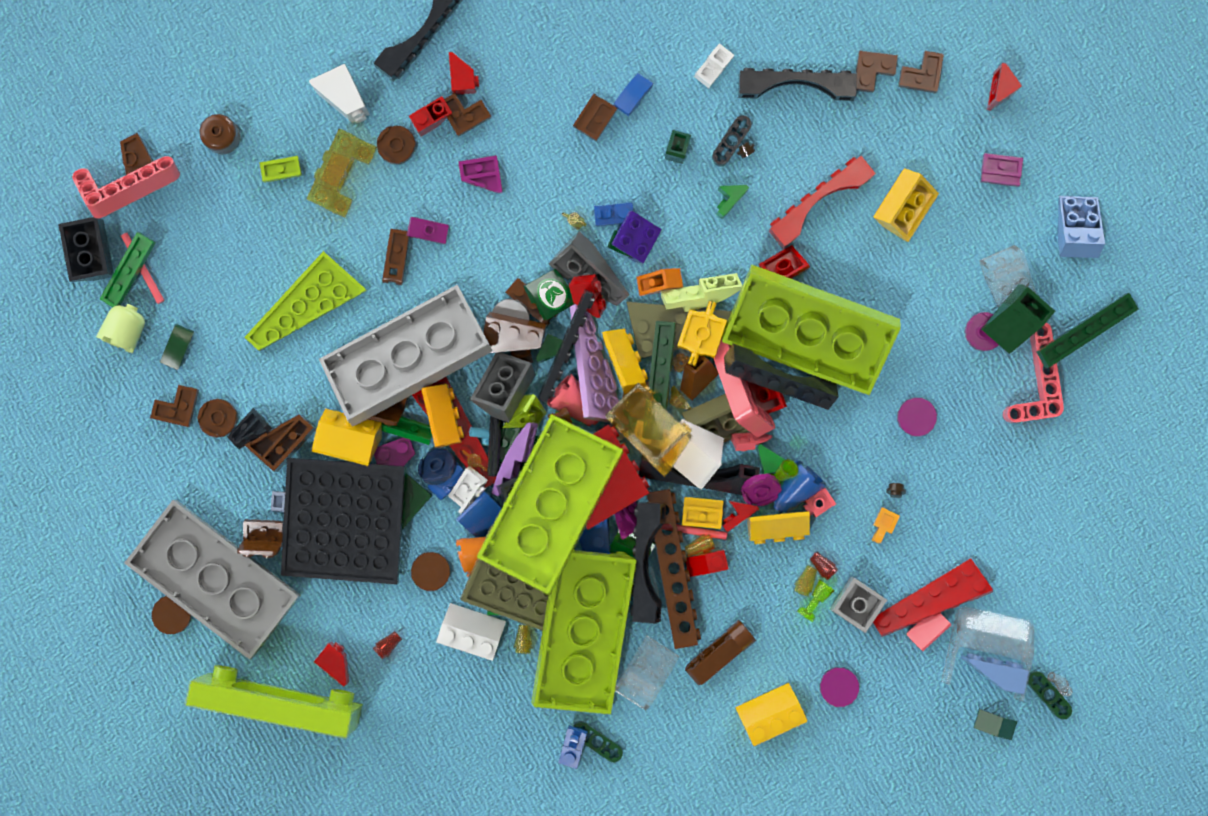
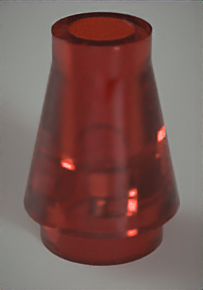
(823, 565)
(386, 645)

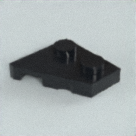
(249, 429)

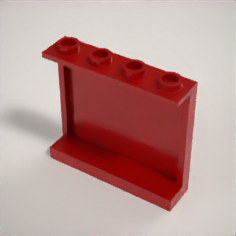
(624, 485)

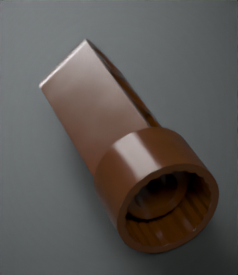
(720, 653)

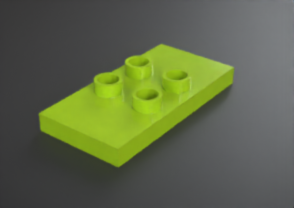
(550, 504)
(584, 633)

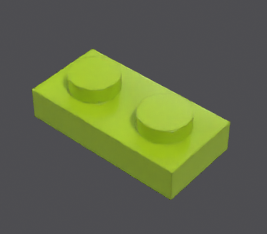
(280, 169)

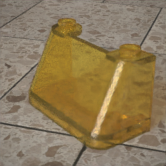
(650, 428)

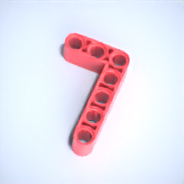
(125, 189)
(1042, 380)
(741, 399)

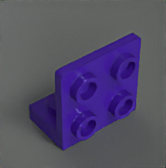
(636, 237)

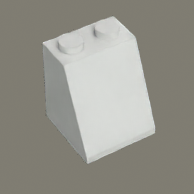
(341, 92)
(701, 456)

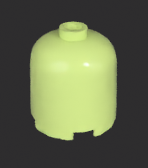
(122, 327)

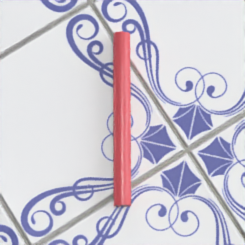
(146, 275)
(696, 531)

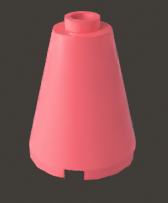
(569, 396)

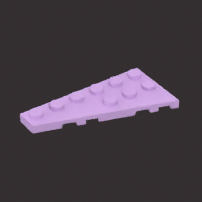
(594, 373)

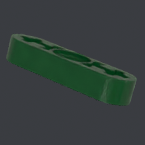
(1062, 702)
(612, 745)

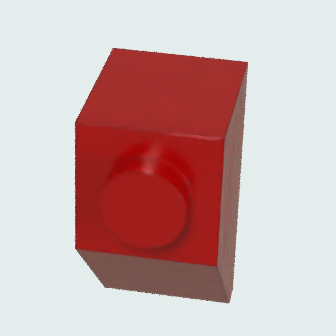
(462, 76)
(707, 563)
(334, 662)

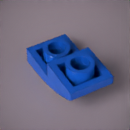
(632, 94)

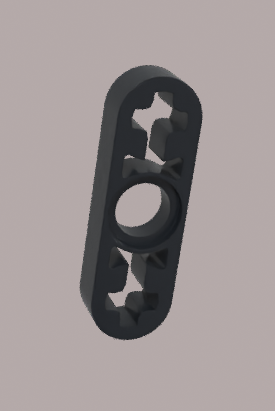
(743, 132)

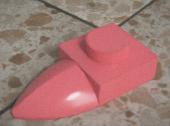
(747, 441)

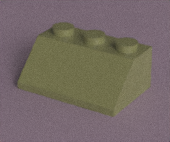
(715, 417)

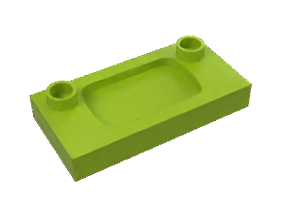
(273, 704)

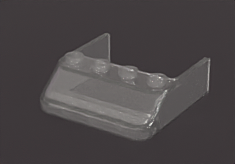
(990, 634)

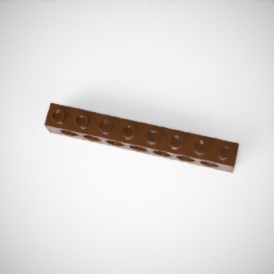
(680, 638)

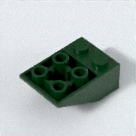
(1017, 318)

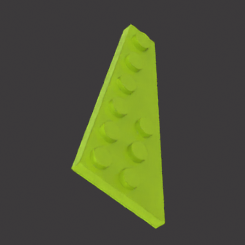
(311, 296)

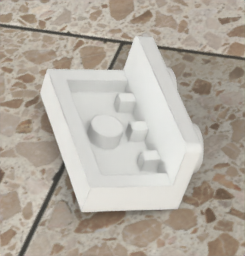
(468, 488)

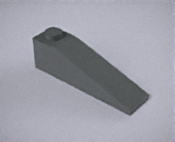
(582, 258)

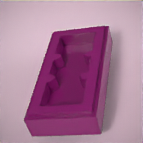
(427, 230)

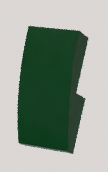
(176, 346)

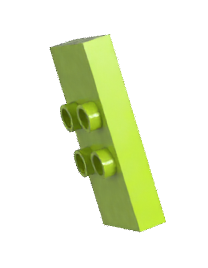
(811, 330)

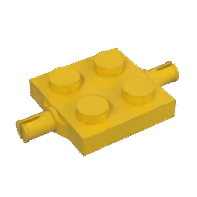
(702, 333)

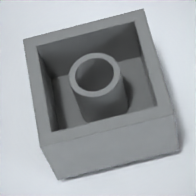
(858, 604)

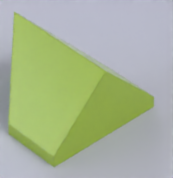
(528, 411)

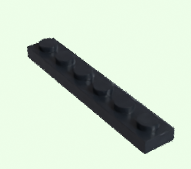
(563, 352)

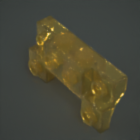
(335, 169)

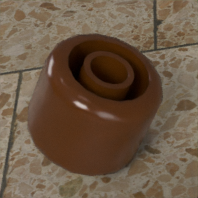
(220, 134)

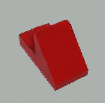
(743, 511)

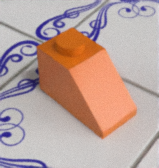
(659, 281)

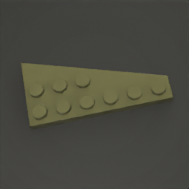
(643, 321)

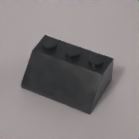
(86, 250)

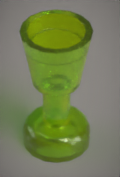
(786, 470)
(820, 594)

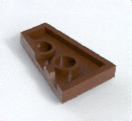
(134, 153)

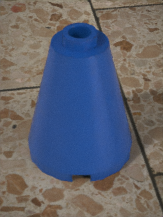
(798, 489)

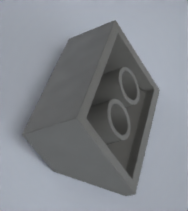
(503, 386)

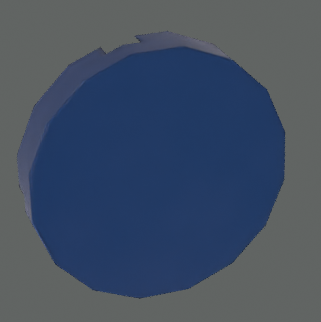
(437, 466)

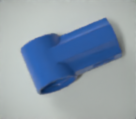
(443, 489)

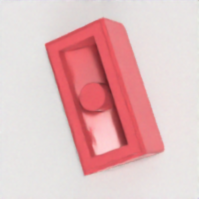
(928, 630)

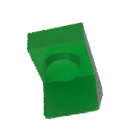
(733, 194)

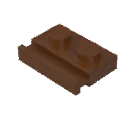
(595, 117)

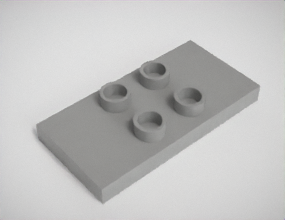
(405, 355)
(211, 580)

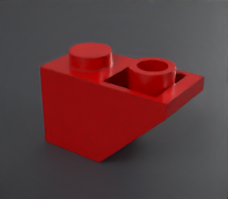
(430, 116)
(591, 284)

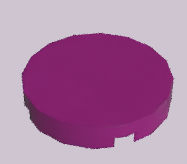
(974, 334)
(916, 417)
(761, 489)
(839, 687)

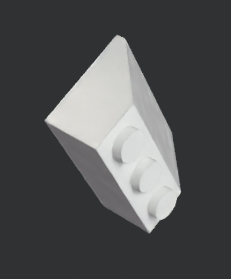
(471, 631)

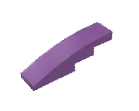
(518, 453)

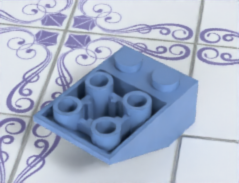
(1079, 227)
(1004, 676)

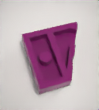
(482, 173)
(395, 452)
(626, 520)

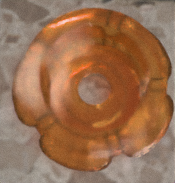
(675, 362)

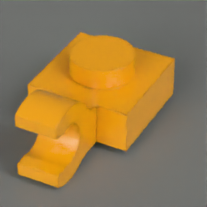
(885, 523)

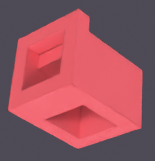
(827, 502)

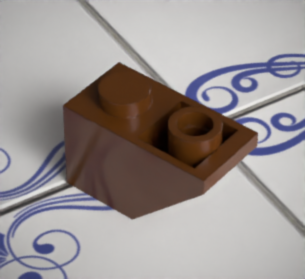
(697, 377)

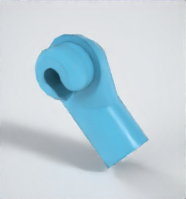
(481, 433)

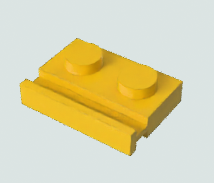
(702, 512)

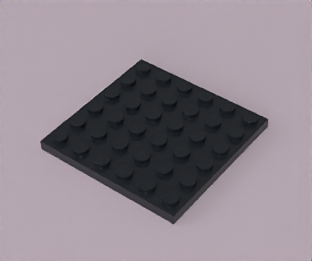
(343, 520)

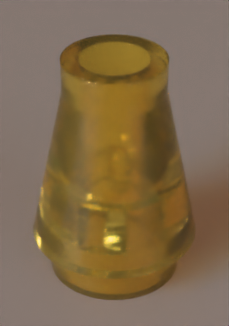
(701, 545)
(805, 582)
(523, 640)

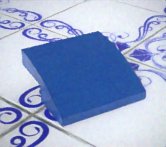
(480, 515)

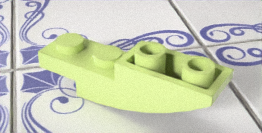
(698, 296)

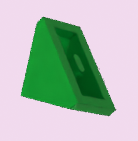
(768, 460)

